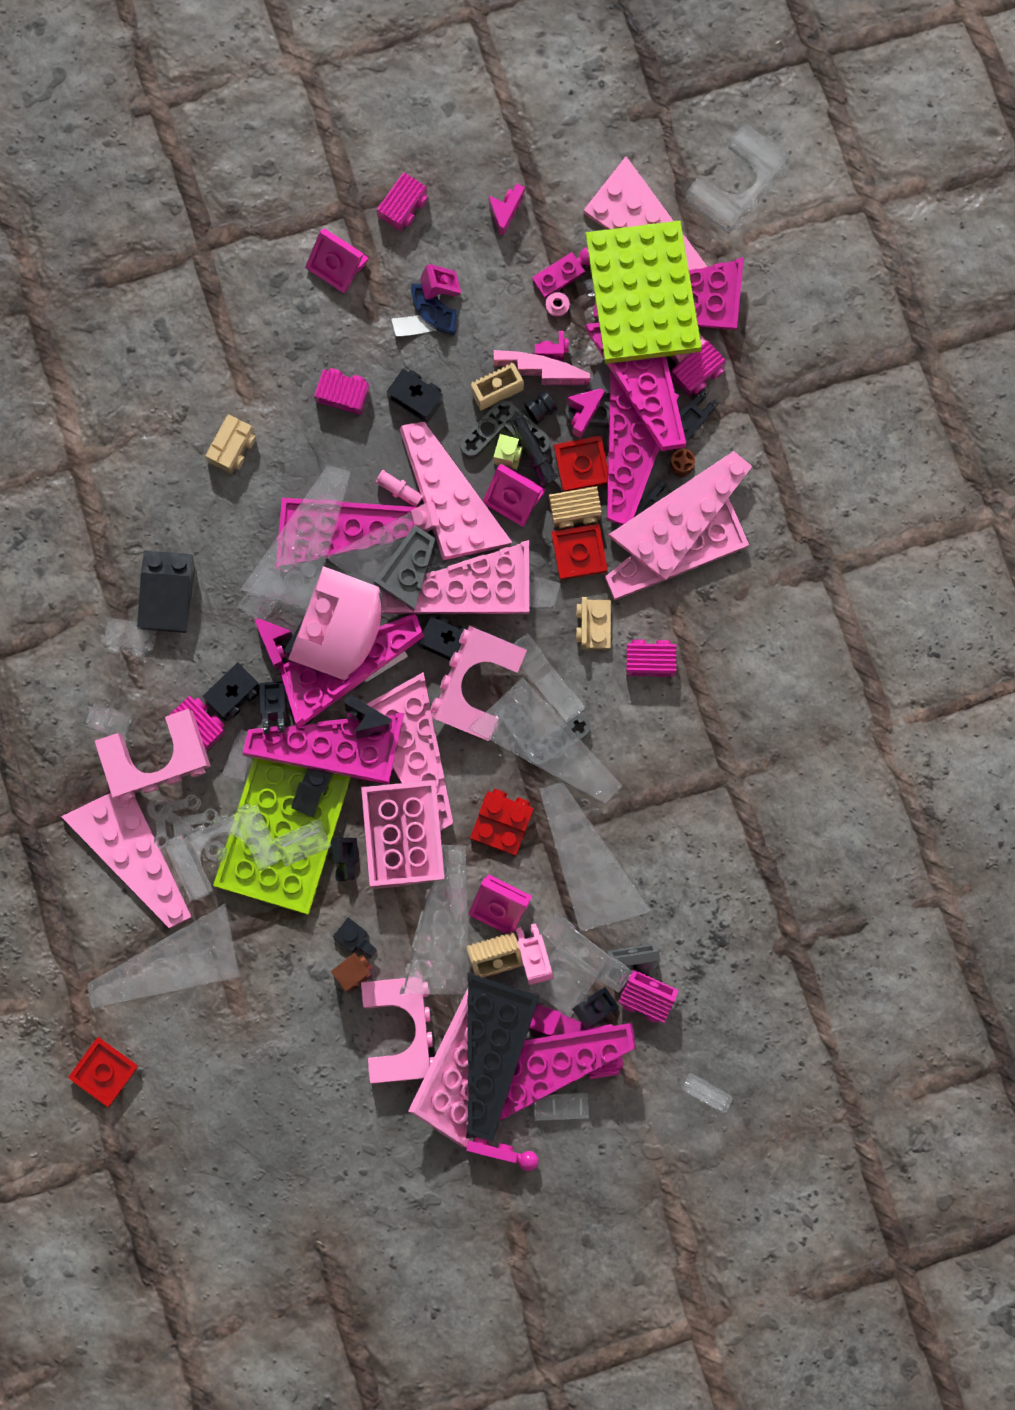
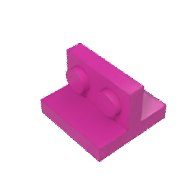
(335, 260)
(513, 495)
(499, 905)

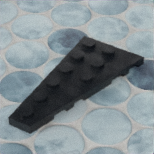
(496, 1036)

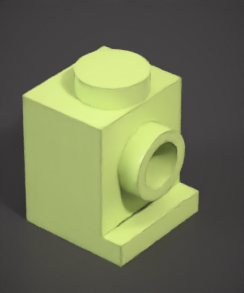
(508, 452)

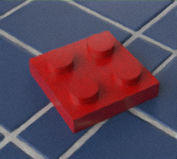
(581, 463)
(579, 552)
(103, 1072)

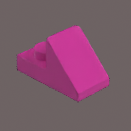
(504, 212)
(438, 281)
(587, 404)
(272, 634)
(553, 1022)

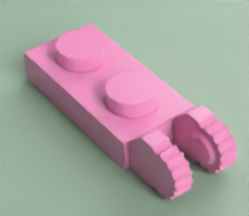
(534, 956)

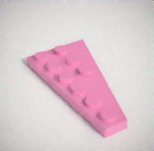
(629, 202)
(673, 524)
(719, 539)
(476, 586)
(444, 1091)

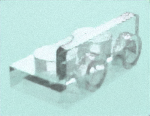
(126, 637)

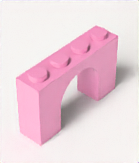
(475, 648)
(187, 758)
(415, 1060)

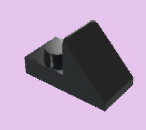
(371, 720)
(311, 792)
(595, 1008)

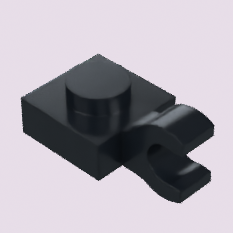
(345, 854)
(353, 936)

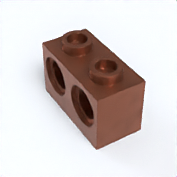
(352, 972)

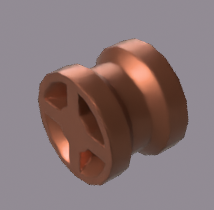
(684, 457)

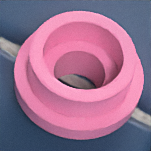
(557, 311)

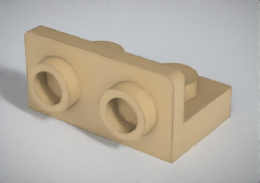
(595, 624)

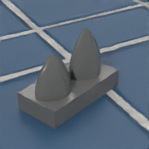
(643, 956)

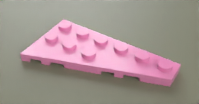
(463, 517)
(417, 748)
(126, 843)

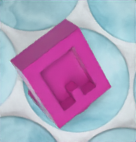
(552, 350)

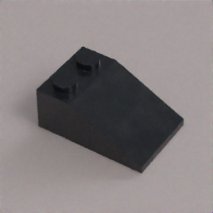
(165, 591)

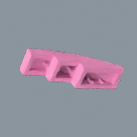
(551, 371)

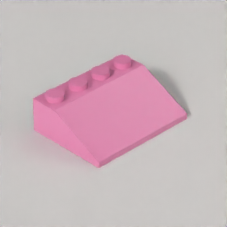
(402, 834)

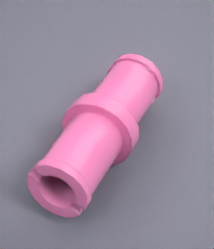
(399, 488)

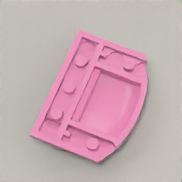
(338, 625)

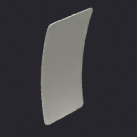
(410, 326)

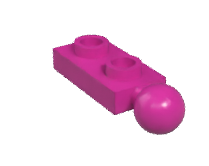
(561, 273)
(528, 1160)

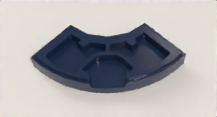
(433, 311)

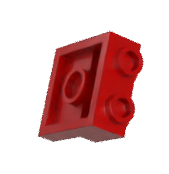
(502, 822)

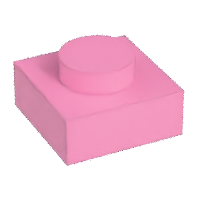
(425, 516)

